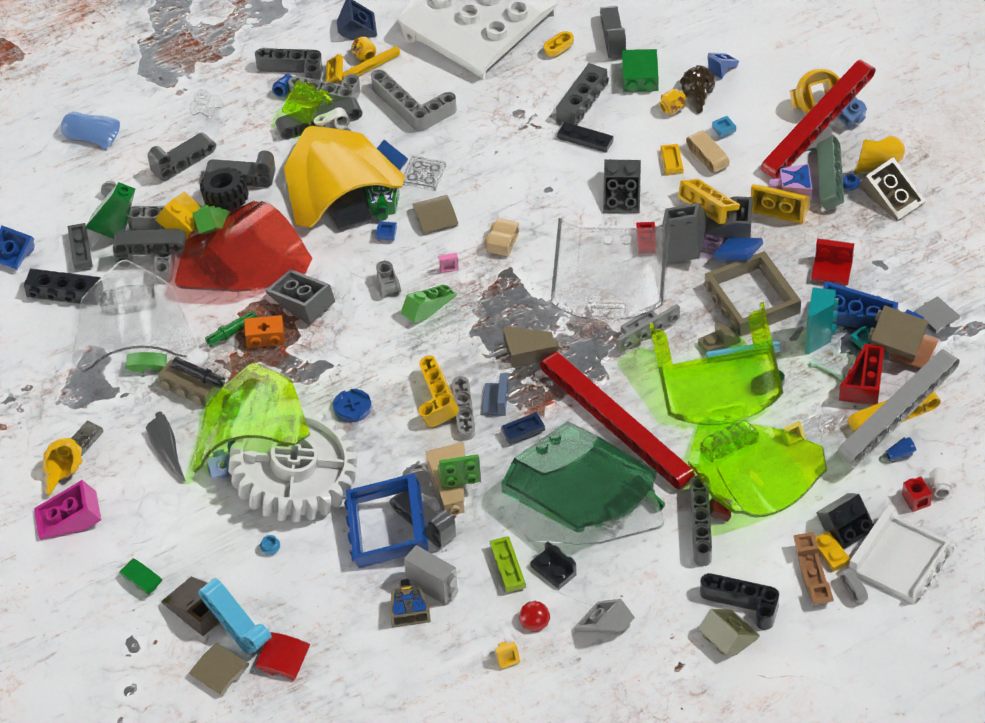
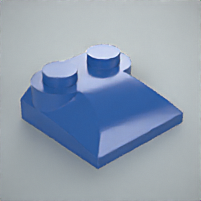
(14, 247)

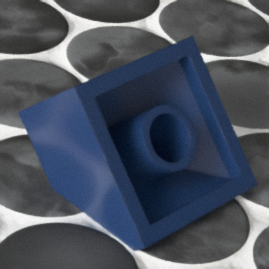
(356, 21)

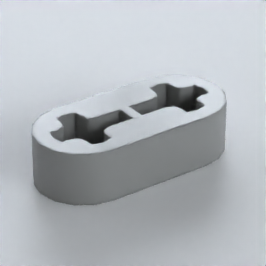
(854, 585)

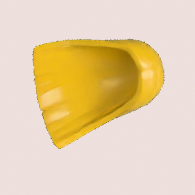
(876, 153)

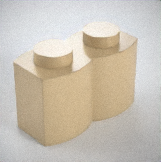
(502, 236)

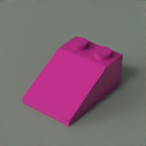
(68, 511)

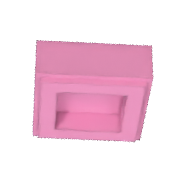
(448, 262)

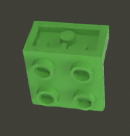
(459, 471)

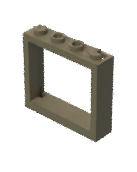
(760, 261)

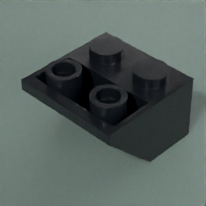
(846, 519)

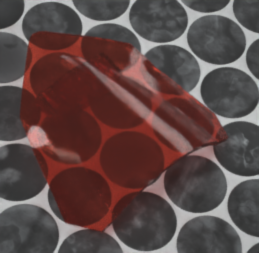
(245, 254)

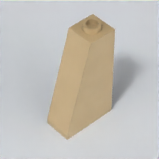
(450, 498)

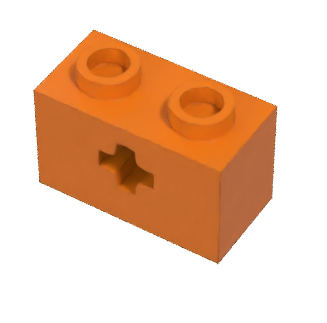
(264, 331)

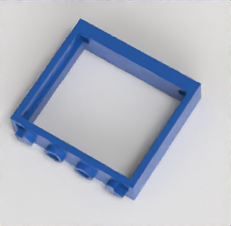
(376, 491)

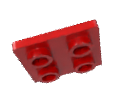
(833, 261)

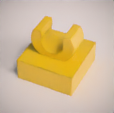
(507, 654)

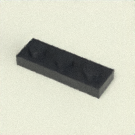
(585, 137)

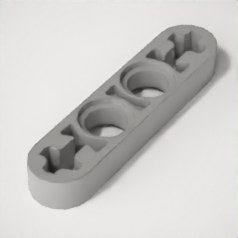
(464, 408)

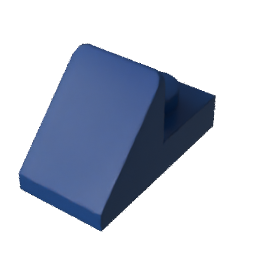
(720, 62)

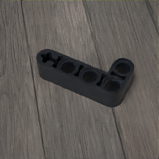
(735, 592)

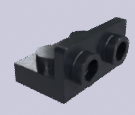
(554, 565)

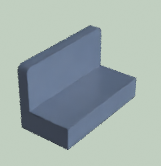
(496, 397)

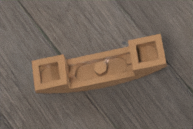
(811, 569)

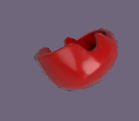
(534, 616)

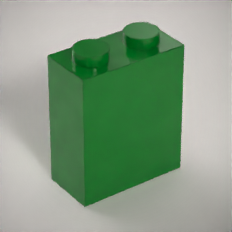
(640, 70)

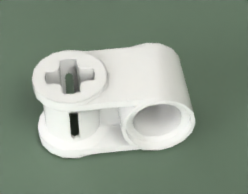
(330, 119)

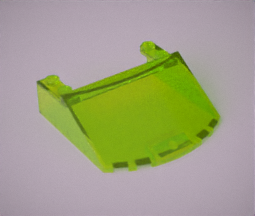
(720, 386)

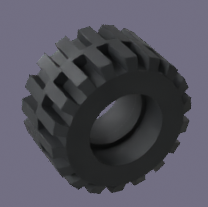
(224, 189)

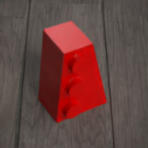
(864, 378)

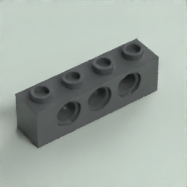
(582, 94)

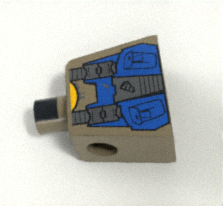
(408, 605)

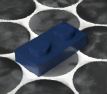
(523, 428)

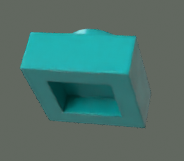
(860, 337)

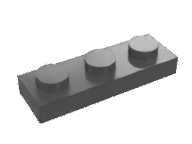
(80, 246)

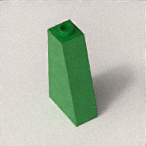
(113, 211)

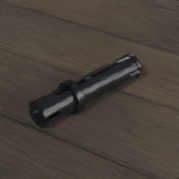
(204, 375)

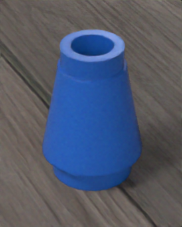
(281, 86)
(903, 448)

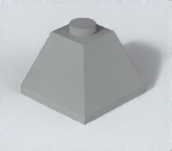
(606, 617)

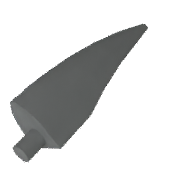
(164, 442)

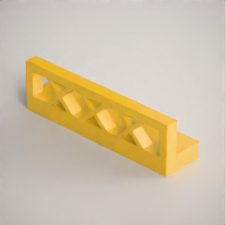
(712, 201)

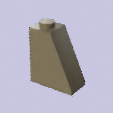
(528, 345)

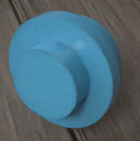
(270, 544)

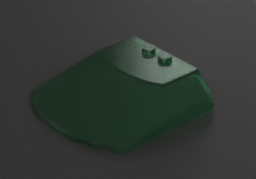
(578, 478)

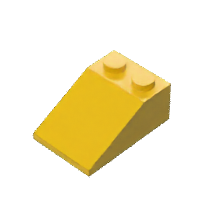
(179, 214)

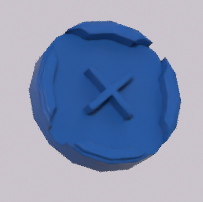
(352, 405)

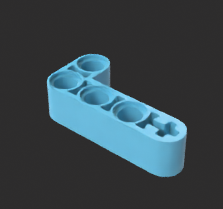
(233, 617)

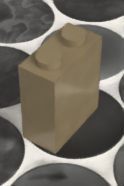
(898, 332)

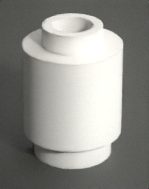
(940, 482)

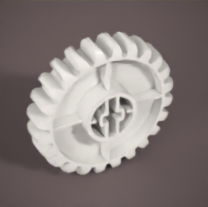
(295, 477)

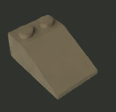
(892, 189)

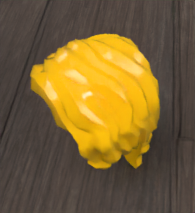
(60, 461)

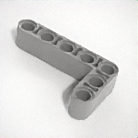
(416, 115)
(144, 219)

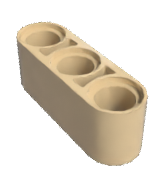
(707, 151)

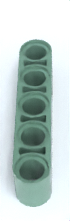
(830, 173)

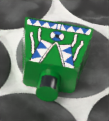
(382, 200)

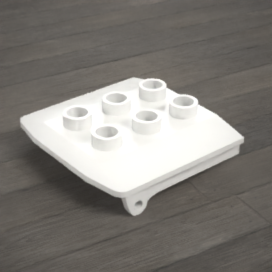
(472, 30)

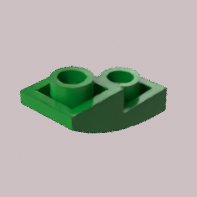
(141, 576)

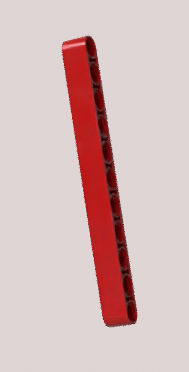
(617, 420)

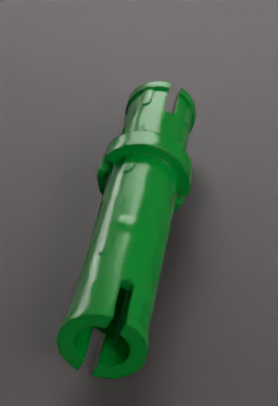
(225, 332)

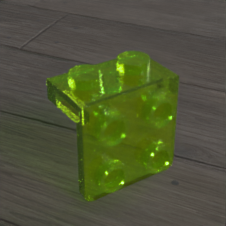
(305, 101)

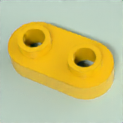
(558, 43)

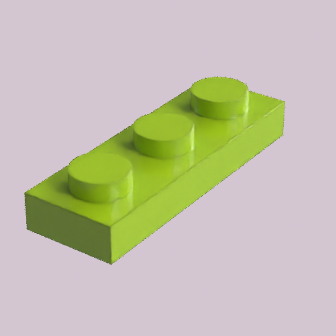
(507, 564)

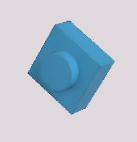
(724, 126)

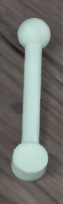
(814, 363)

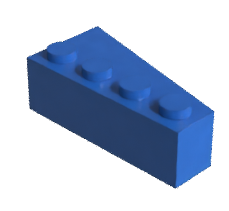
(857, 307)

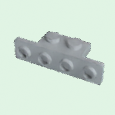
(638, 327)

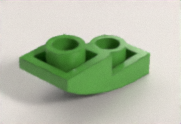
(141, 360)

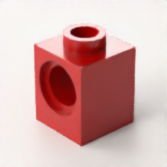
(916, 493)

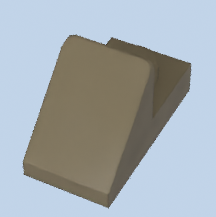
(720, 339)

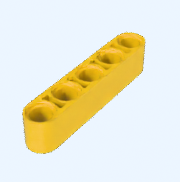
(861, 416)

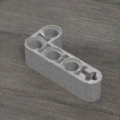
(348, 88)

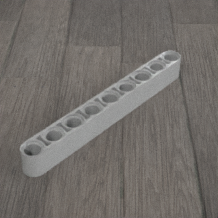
(897, 408)

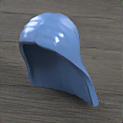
(92, 128)

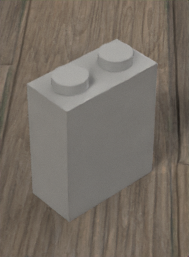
(433, 574)

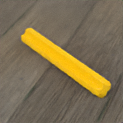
(373, 62)

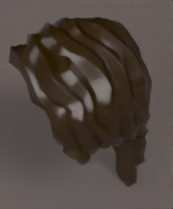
(699, 82)

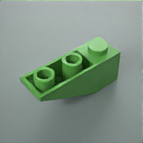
(210, 219)
(424, 303)

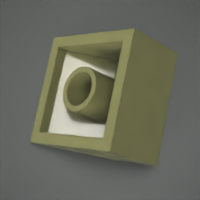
(727, 631)

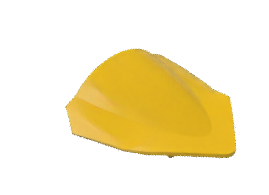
(328, 166)

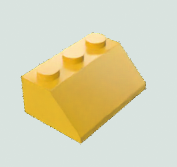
(779, 203)

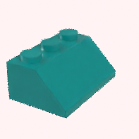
(821, 319)

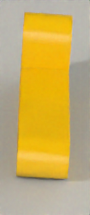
(443, 404)

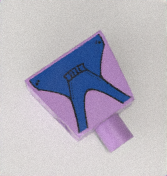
(794, 179)

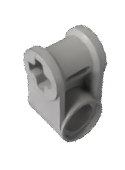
(387, 278)

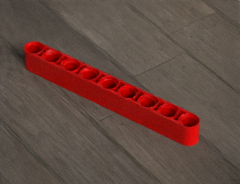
(818, 118)

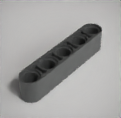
(290, 127)
(700, 522)

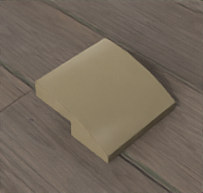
(435, 214)
(218, 668)

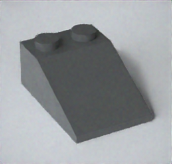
(302, 295)

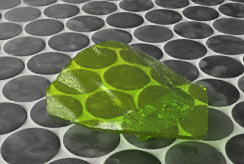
(251, 406)
(754, 468)

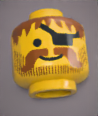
(363, 49)
(672, 101)

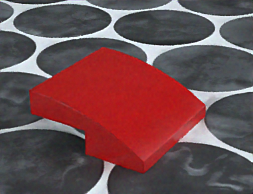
(282, 655)

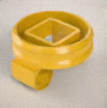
(803, 96)

